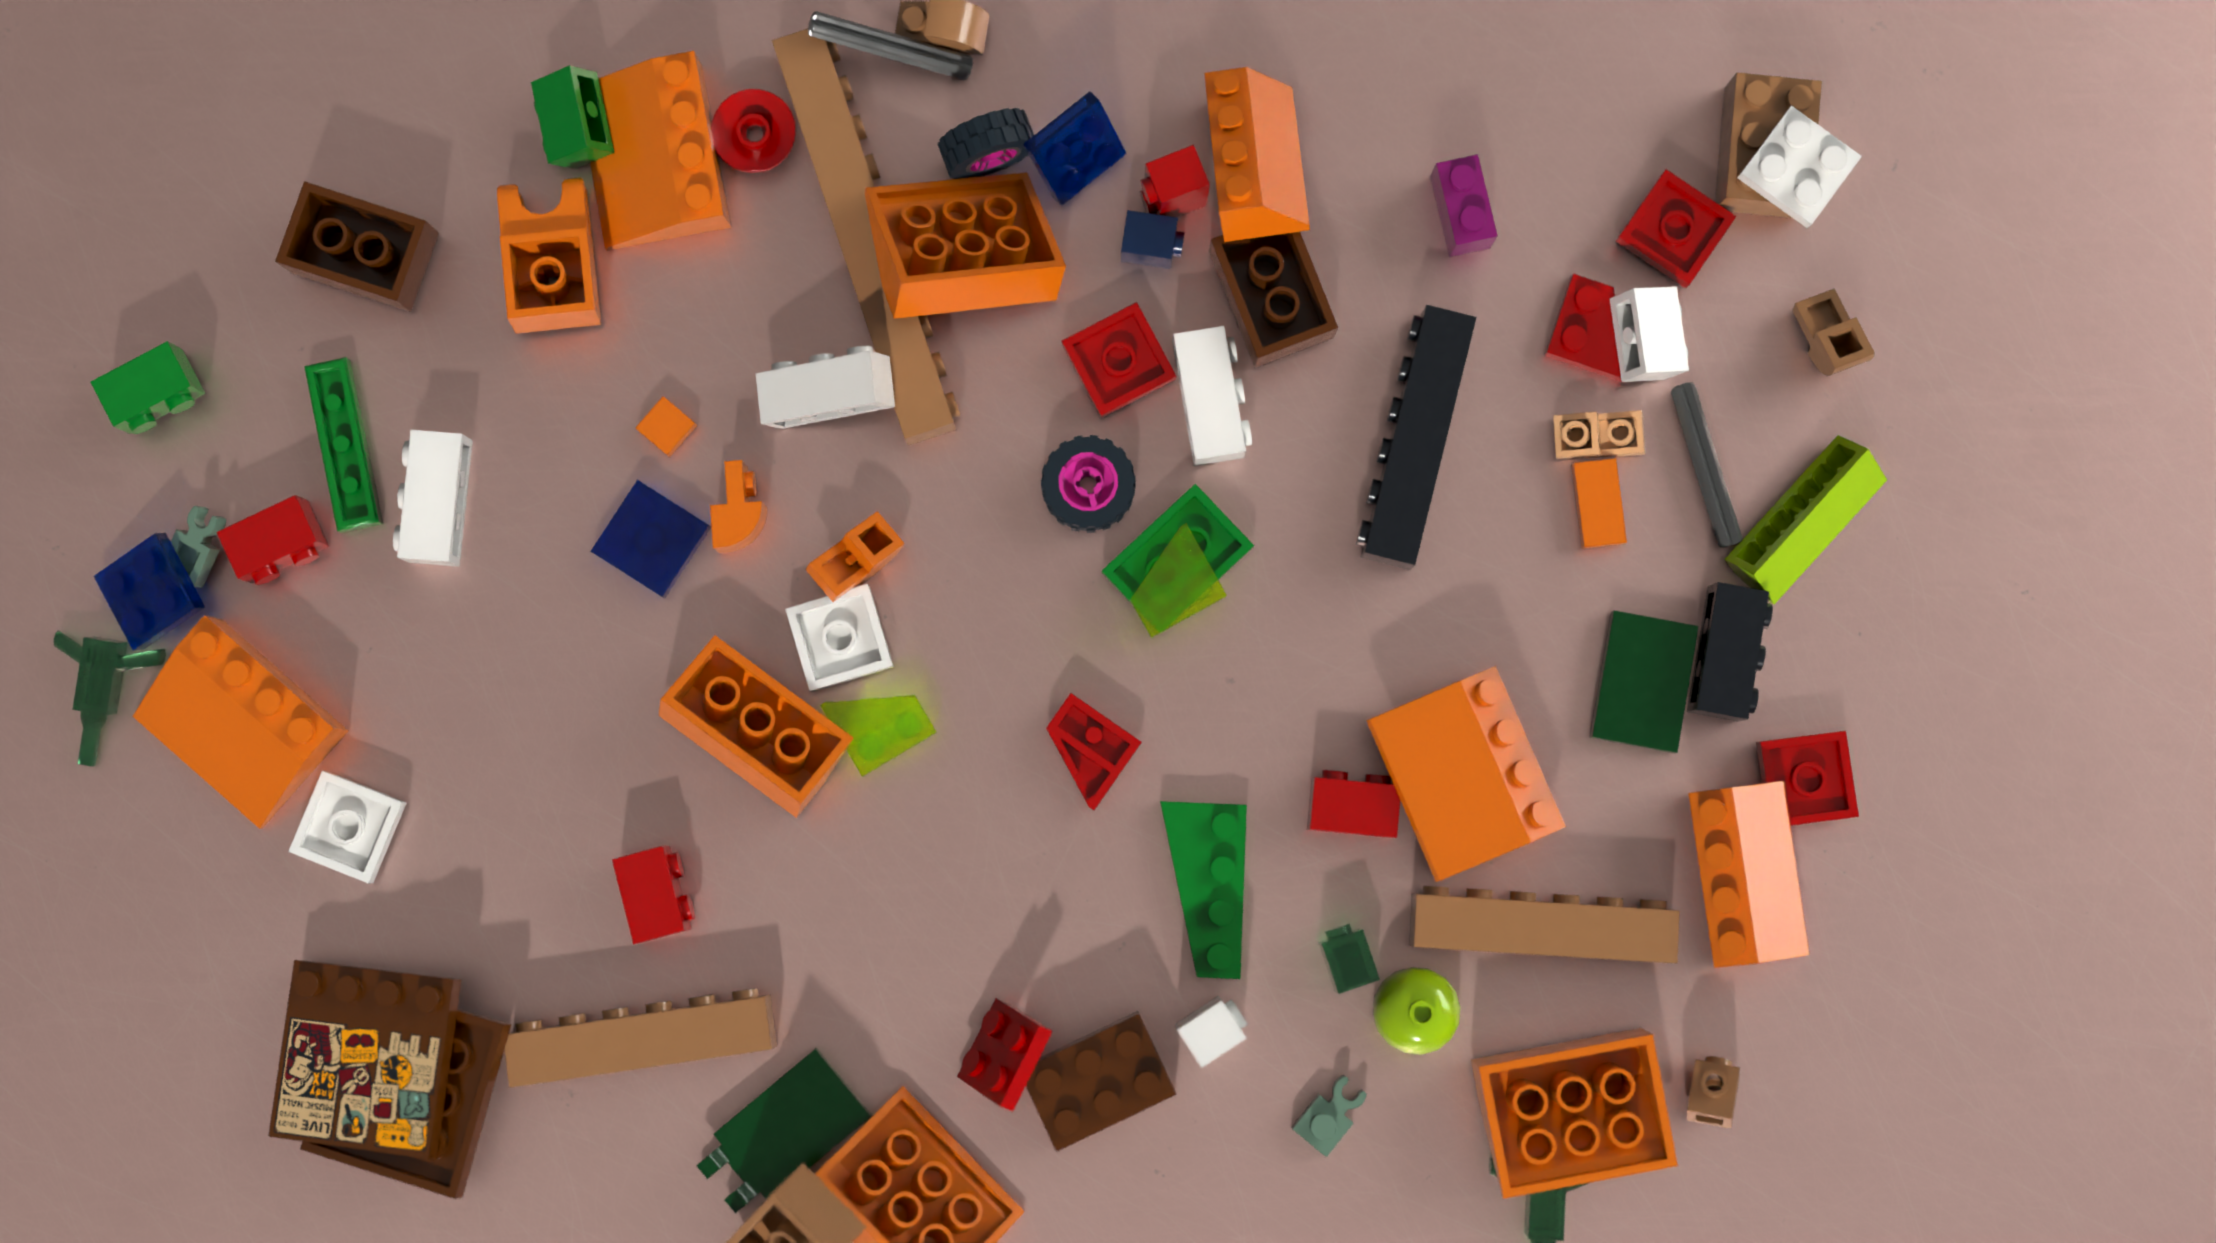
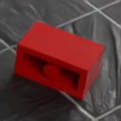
(1175, 184)
(273, 540)
(1353, 806)
(653, 894)

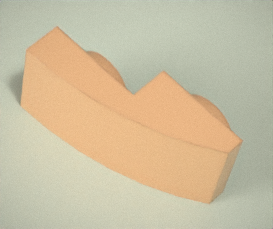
(1599, 434)

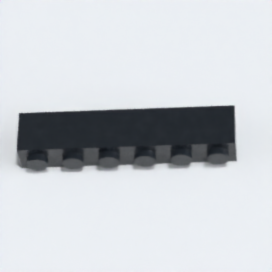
(1417, 437)

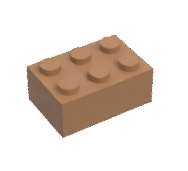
(1749, 114)
(800, 1213)

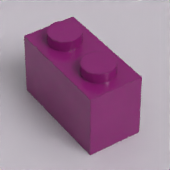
(1463, 205)

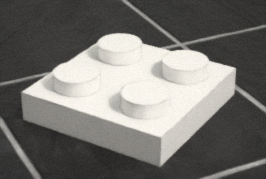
(1799, 167)
(839, 638)
(347, 827)

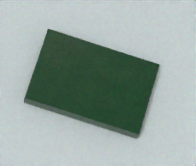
(1644, 682)

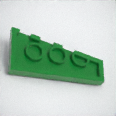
(1209, 873)

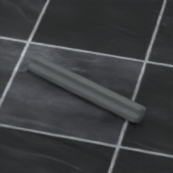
(890, 45)
(1706, 464)

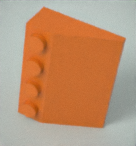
(664, 160)
(963, 245)
(237, 720)
(1466, 774)
(1575, 1112)
(916, 1181)

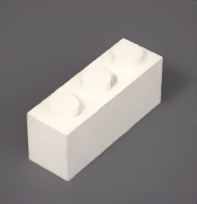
(825, 388)
(1211, 395)
(433, 498)

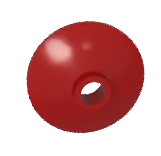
(750, 111)

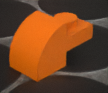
(739, 520)
(855, 557)

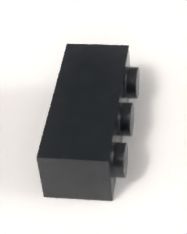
(1729, 652)

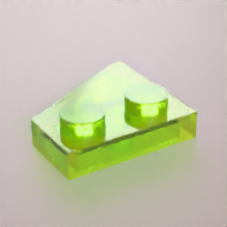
(1176, 585)
(880, 728)

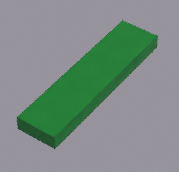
(343, 445)

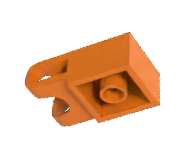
(546, 247)

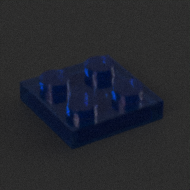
(1075, 148)
(651, 539)
(149, 591)

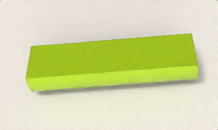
(1807, 518)

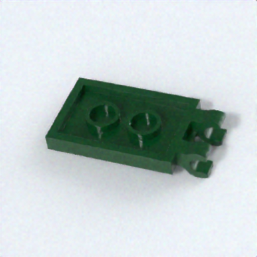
(784, 1127)

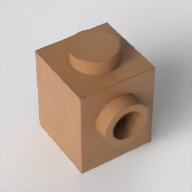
(1710, 1106)

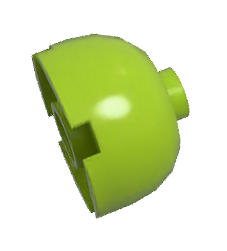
(1416, 1010)

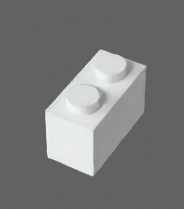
(1649, 334)
(1212, 1030)

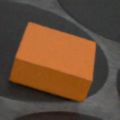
(666, 426)

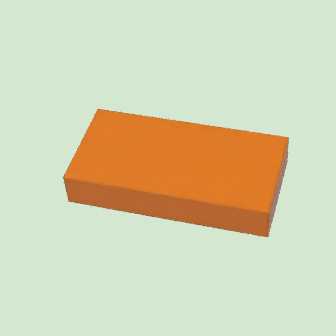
(1599, 503)

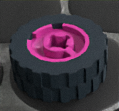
(986, 143)
(1083, 459)

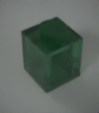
(1348, 958)

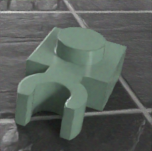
(194, 545)
(1324, 1121)

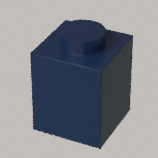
(1151, 239)

